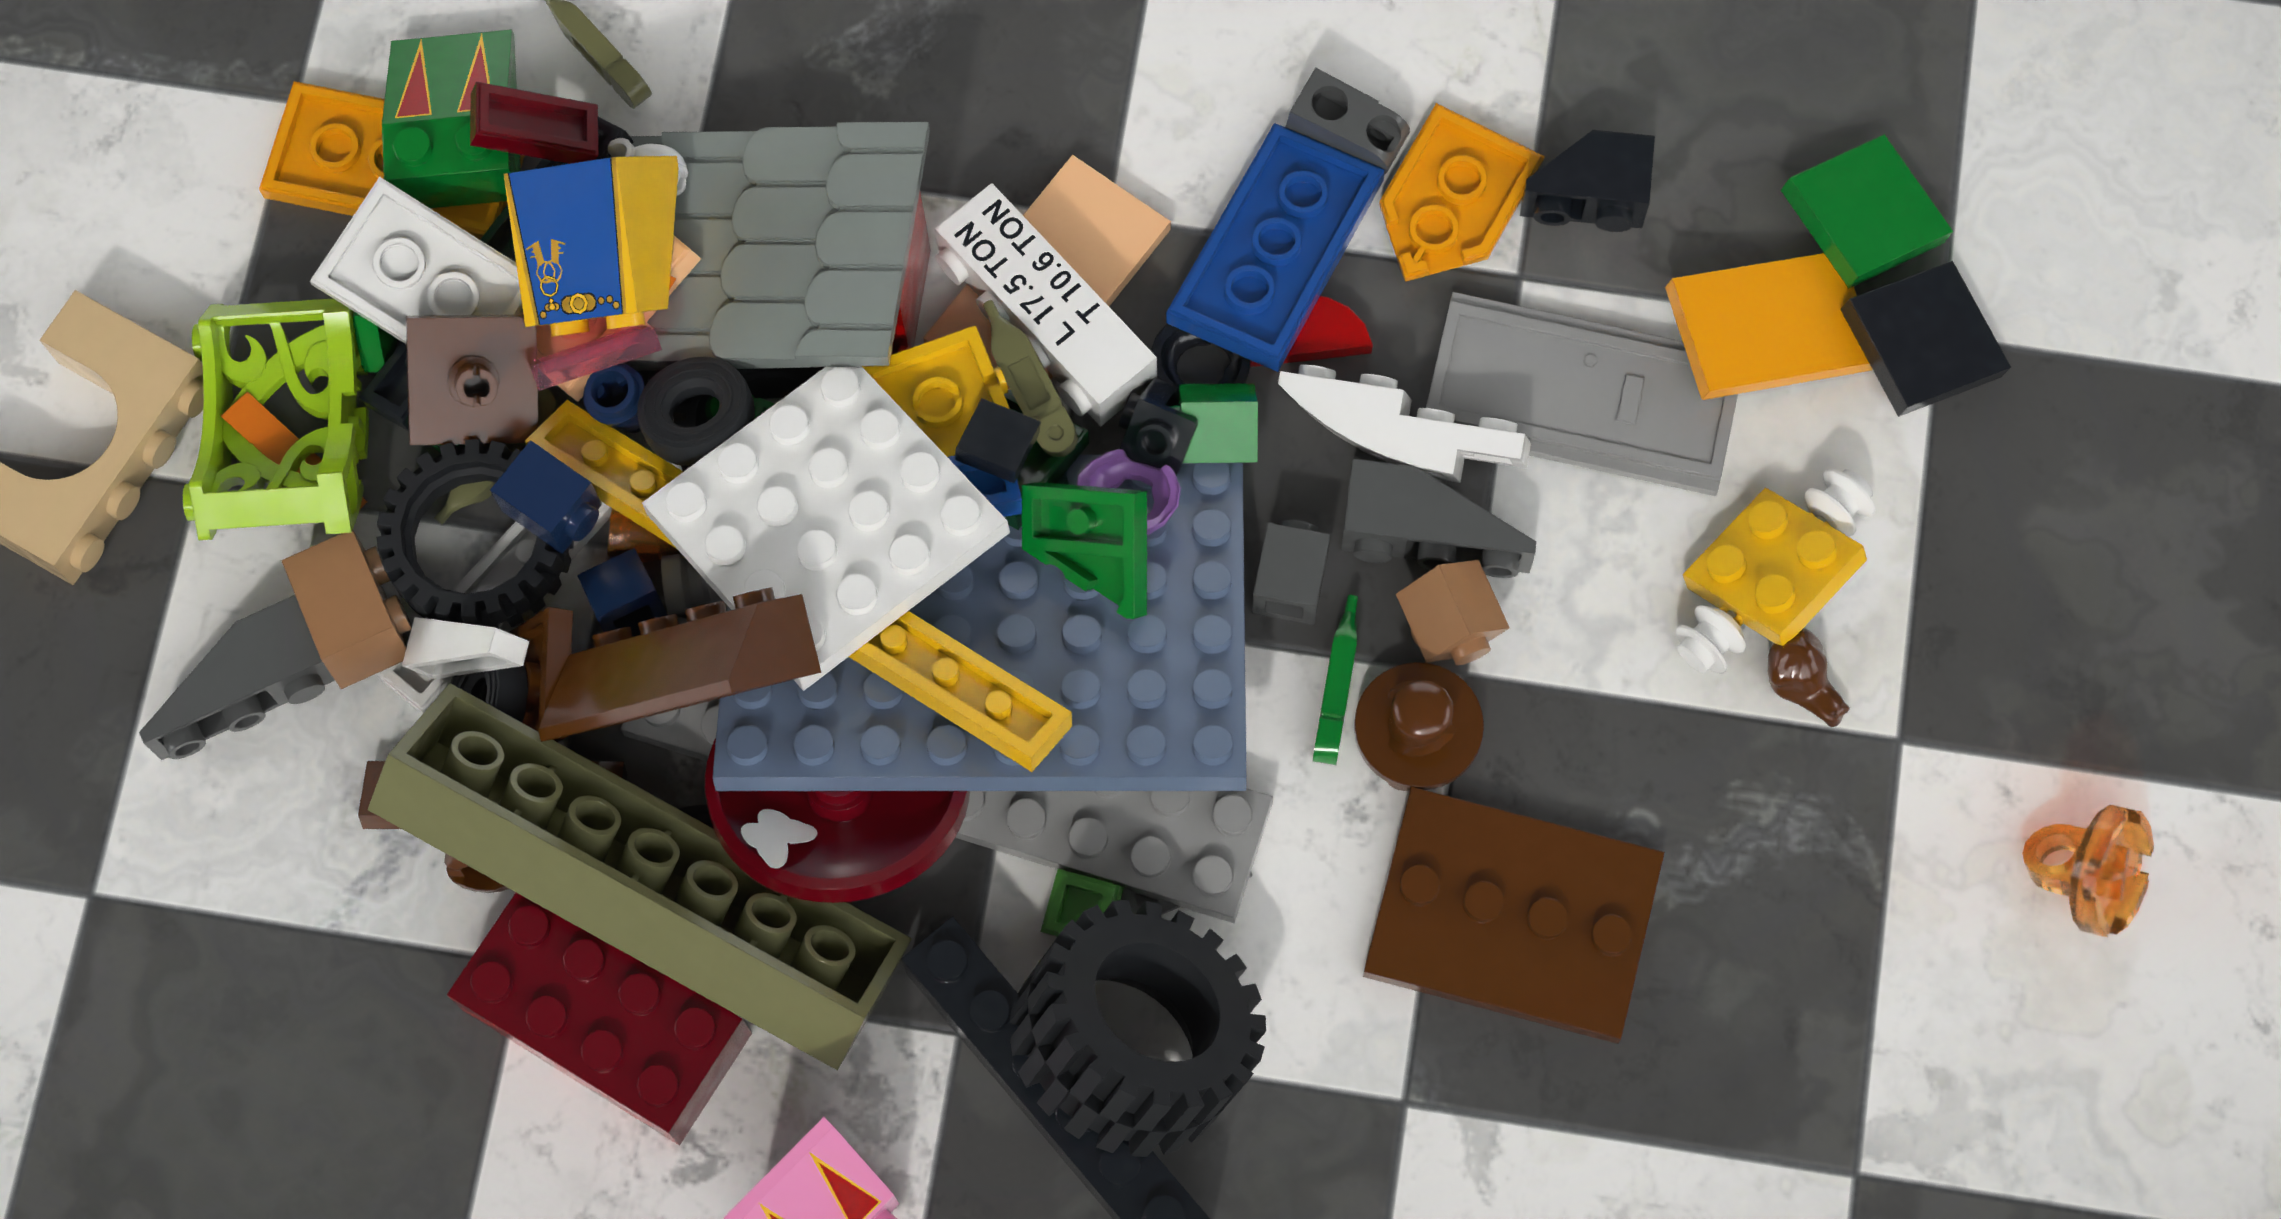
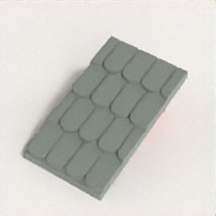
(802, 245)

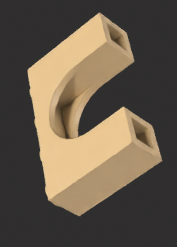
(155, 391)

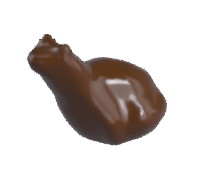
(1800, 676)

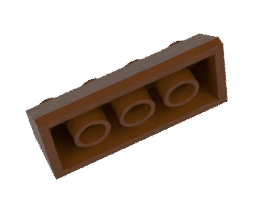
(682, 663)

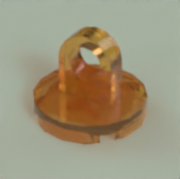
(2103, 871)

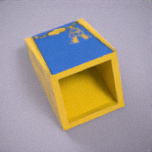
(593, 240)

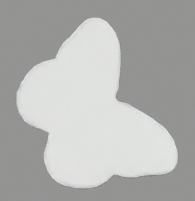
(774, 833)

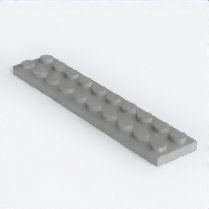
(1156, 843)

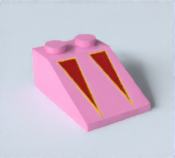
(818, 1181)

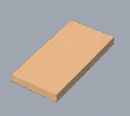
(1094, 229)

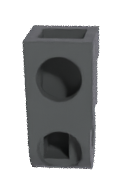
(1348, 120)

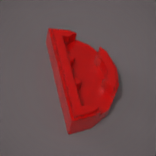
(1329, 333)

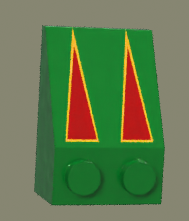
(429, 118)

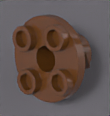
(1418, 726)

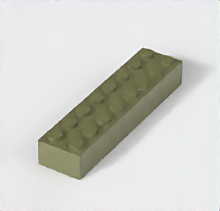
(634, 874)

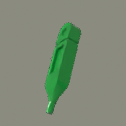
(1337, 686)

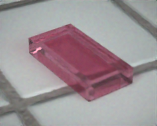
(595, 355)

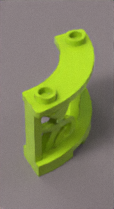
(320, 491)

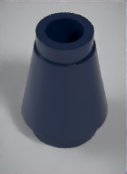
(613, 396)

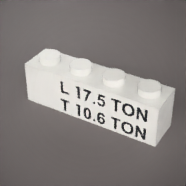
(1046, 299)

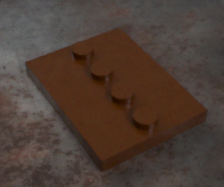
(1514, 915)

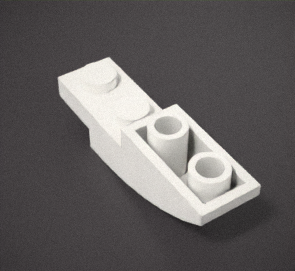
(1378, 422)

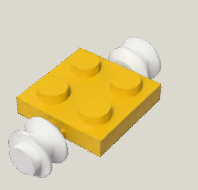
(1774, 568)

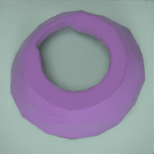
(1115, 467)

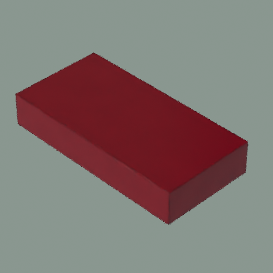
(533, 124)

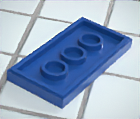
(1275, 247)

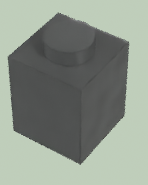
(1291, 571)

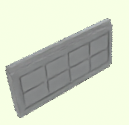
(1583, 392)

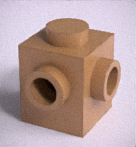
(1453, 612)

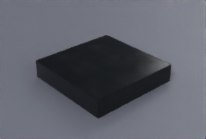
(1925, 338)

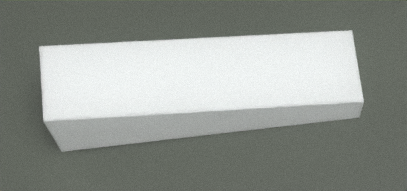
(458, 649)

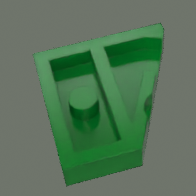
(1092, 537)

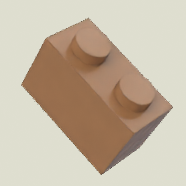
(347, 607)

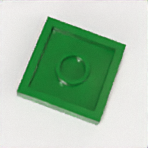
(1866, 211)

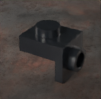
(1154, 430)

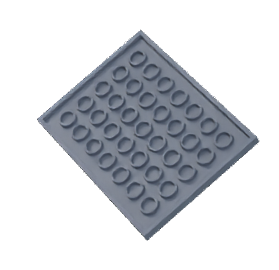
(1147, 695)

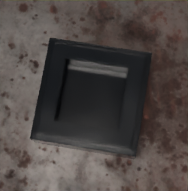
(997, 440)

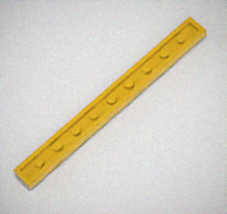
(906, 653)

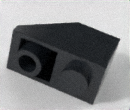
(1594, 181)

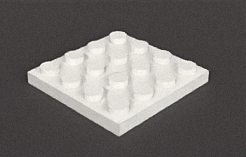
(831, 504)

